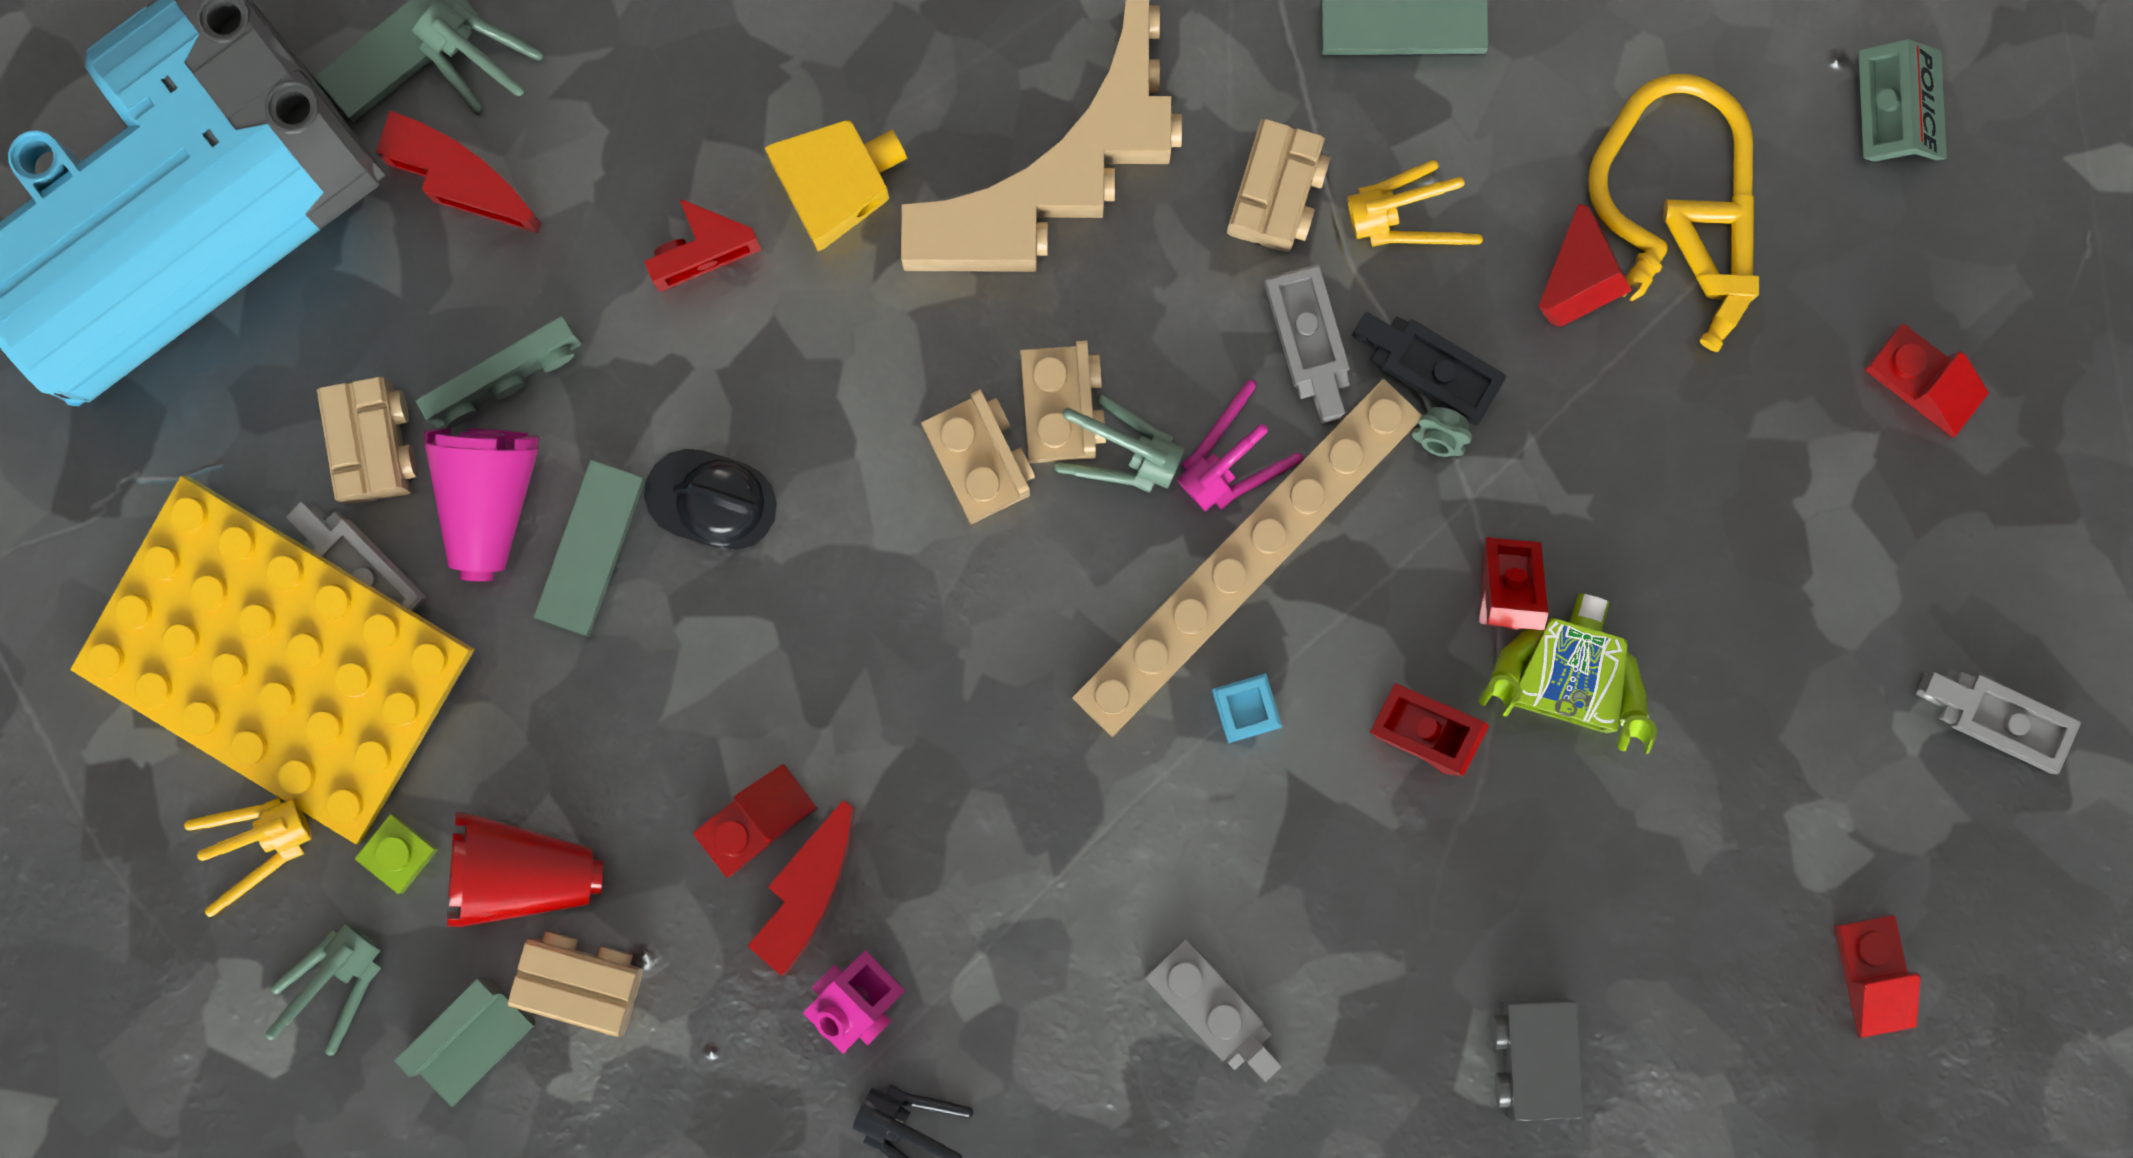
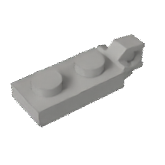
(1310, 338)
(354, 552)
(2002, 718)
(1213, 1010)

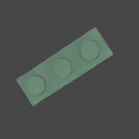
(500, 374)

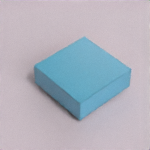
(1246, 708)

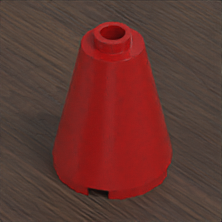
(515, 872)

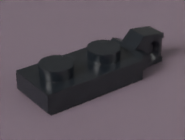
(1431, 365)

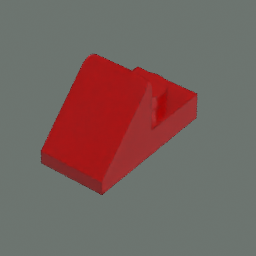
(716, 245)
(1928, 380)
(1513, 585)
(1429, 730)
(754, 820)
(1876, 976)

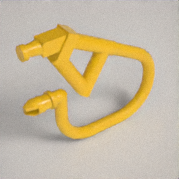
(1734, 289)

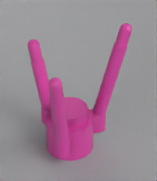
(1209, 479)

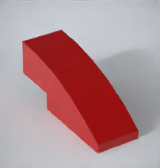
(452, 172)
(808, 890)

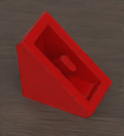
(1584, 272)

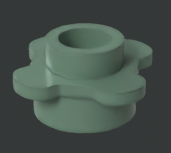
(1443, 432)

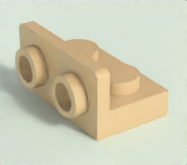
(1052, 383)
(978, 457)

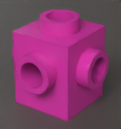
(853, 1002)

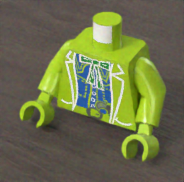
(1575, 675)

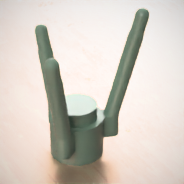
(445, 30)
(1152, 455)
(344, 956)

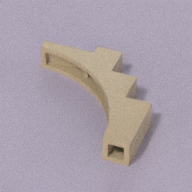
(999, 224)

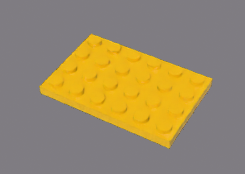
(272, 659)

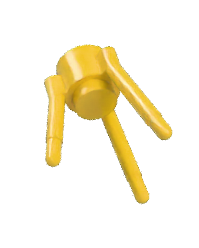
(1376, 210)
(279, 828)

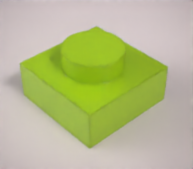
(396, 854)

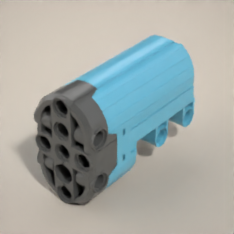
(206, 189)

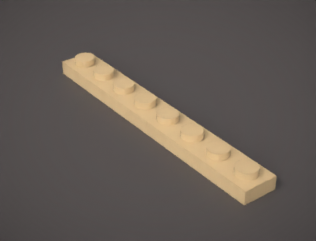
(1247, 558)

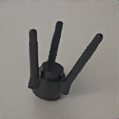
(884, 1119)

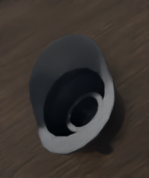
(710, 499)

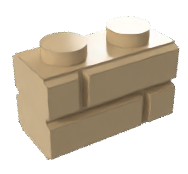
(1276, 186)
(366, 440)
(575, 984)

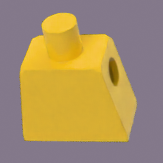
(834, 177)

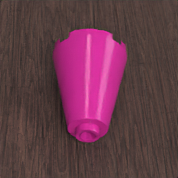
(479, 494)

